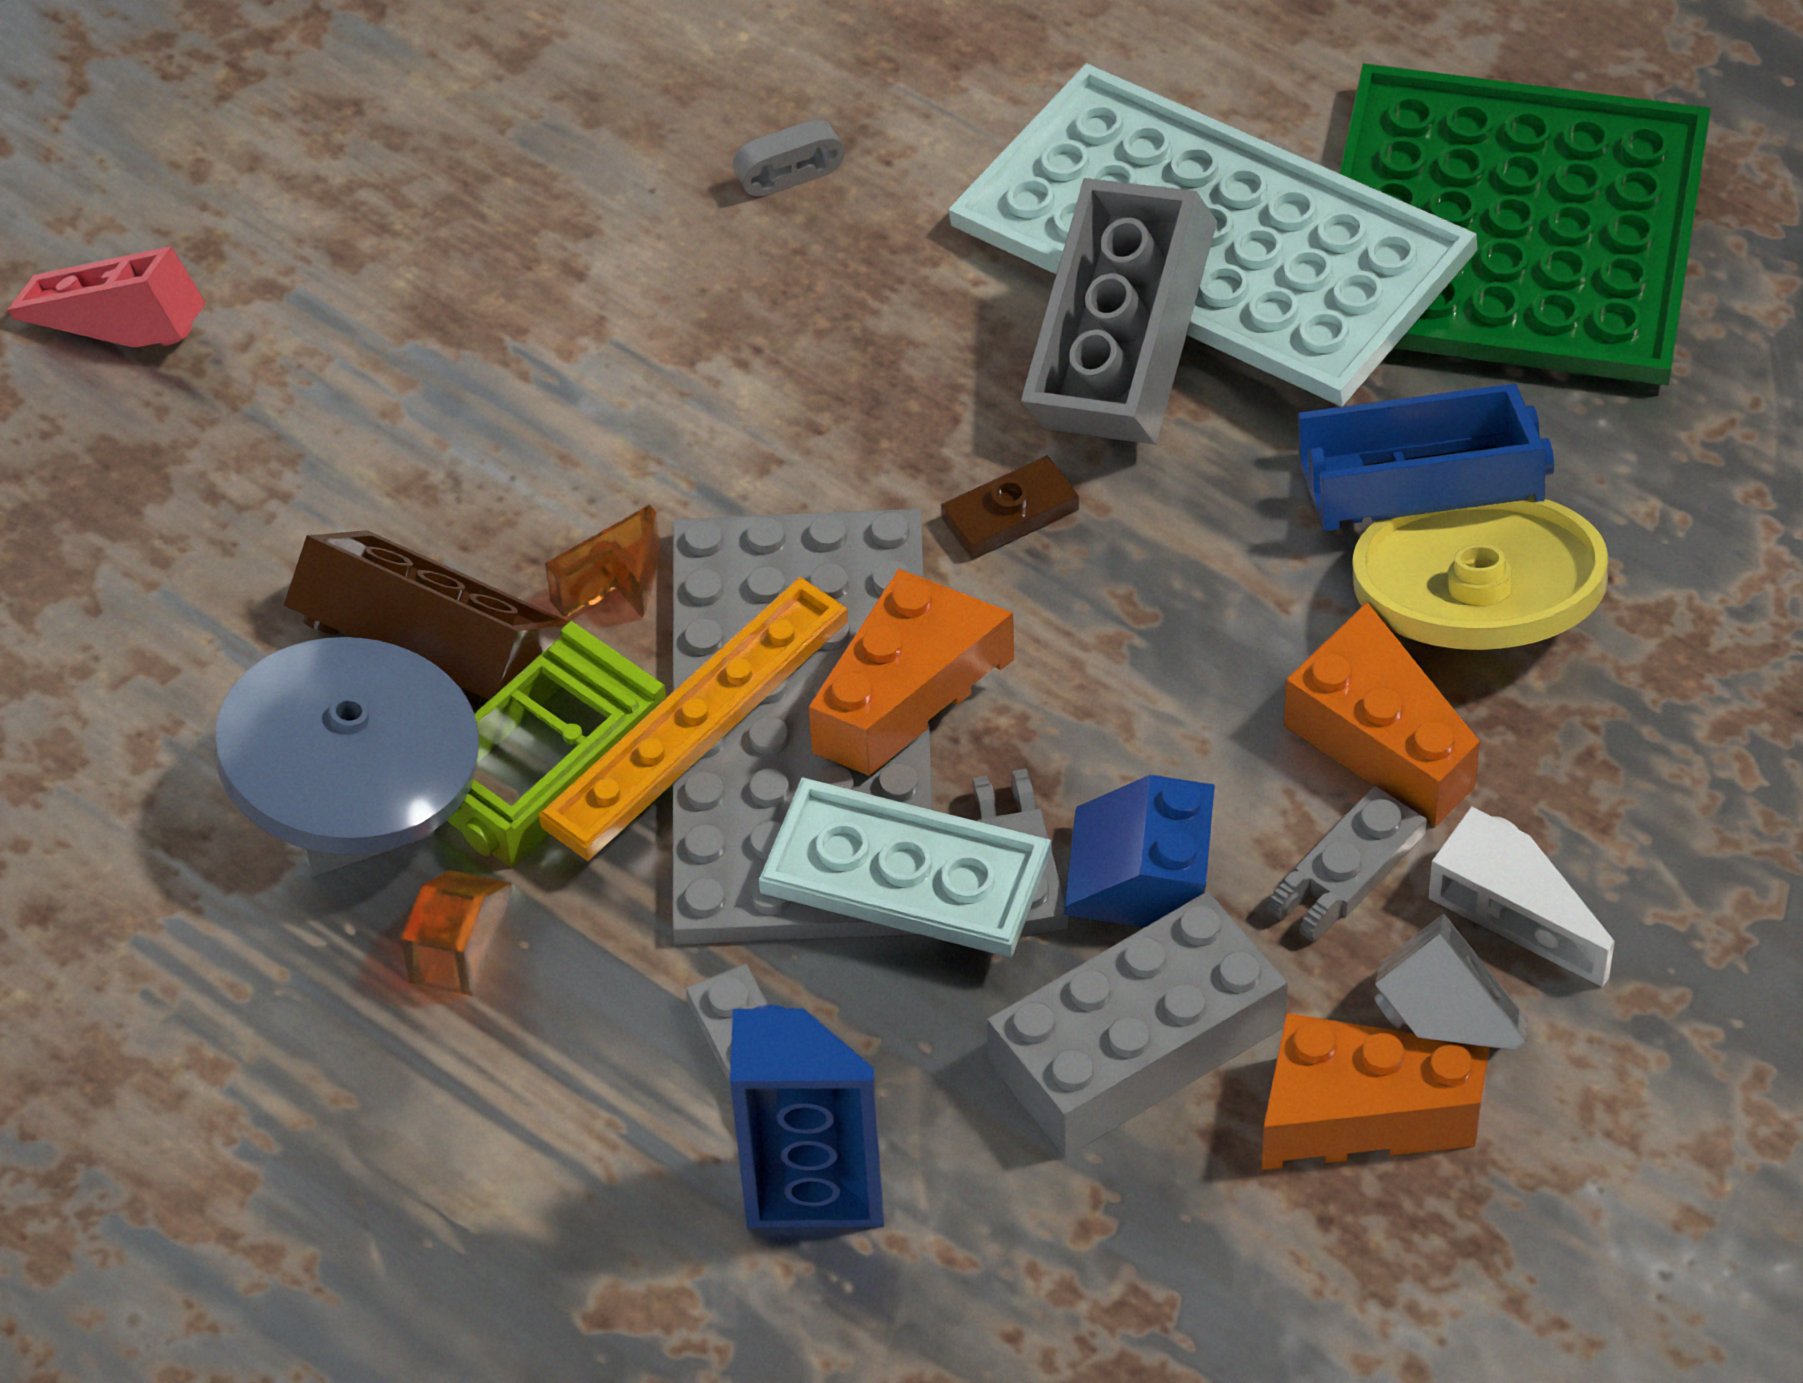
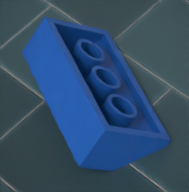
(803, 1123)

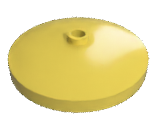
(1482, 573)

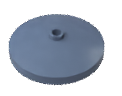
(346, 745)

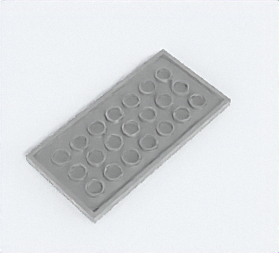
(742, 787)

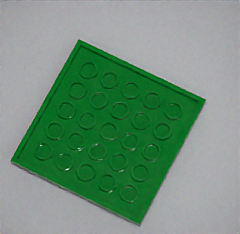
(1573, 210)

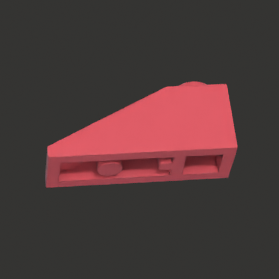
(115, 300)

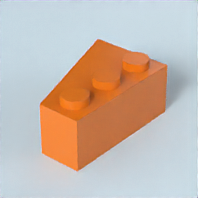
(1369, 1090)

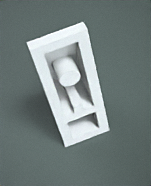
(1513, 889)

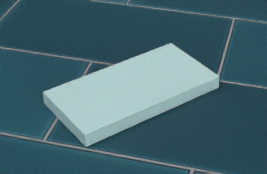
(906, 867)

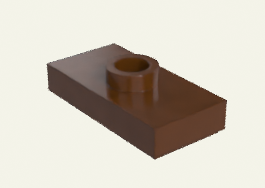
(1009, 506)

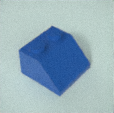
(1140, 851)

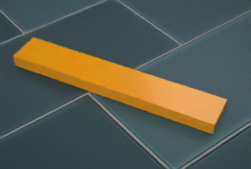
(693, 718)

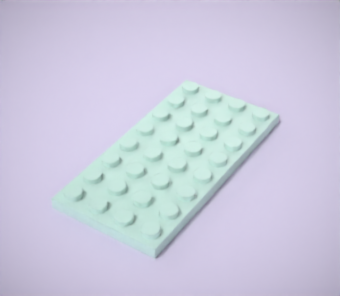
(1302, 263)

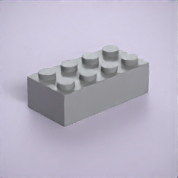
(1119, 310)
(1136, 1023)

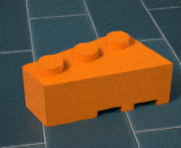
(903, 667)
(1383, 718)

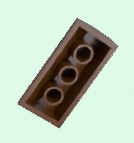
(408, 600)

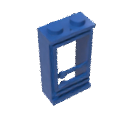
(1342, 439)

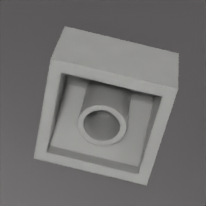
(1447, 992)

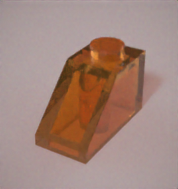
(453, 930)

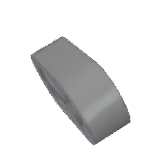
(788, 158)

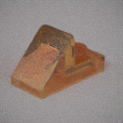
(617, 557)

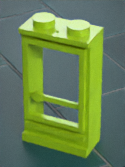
(591, 674)

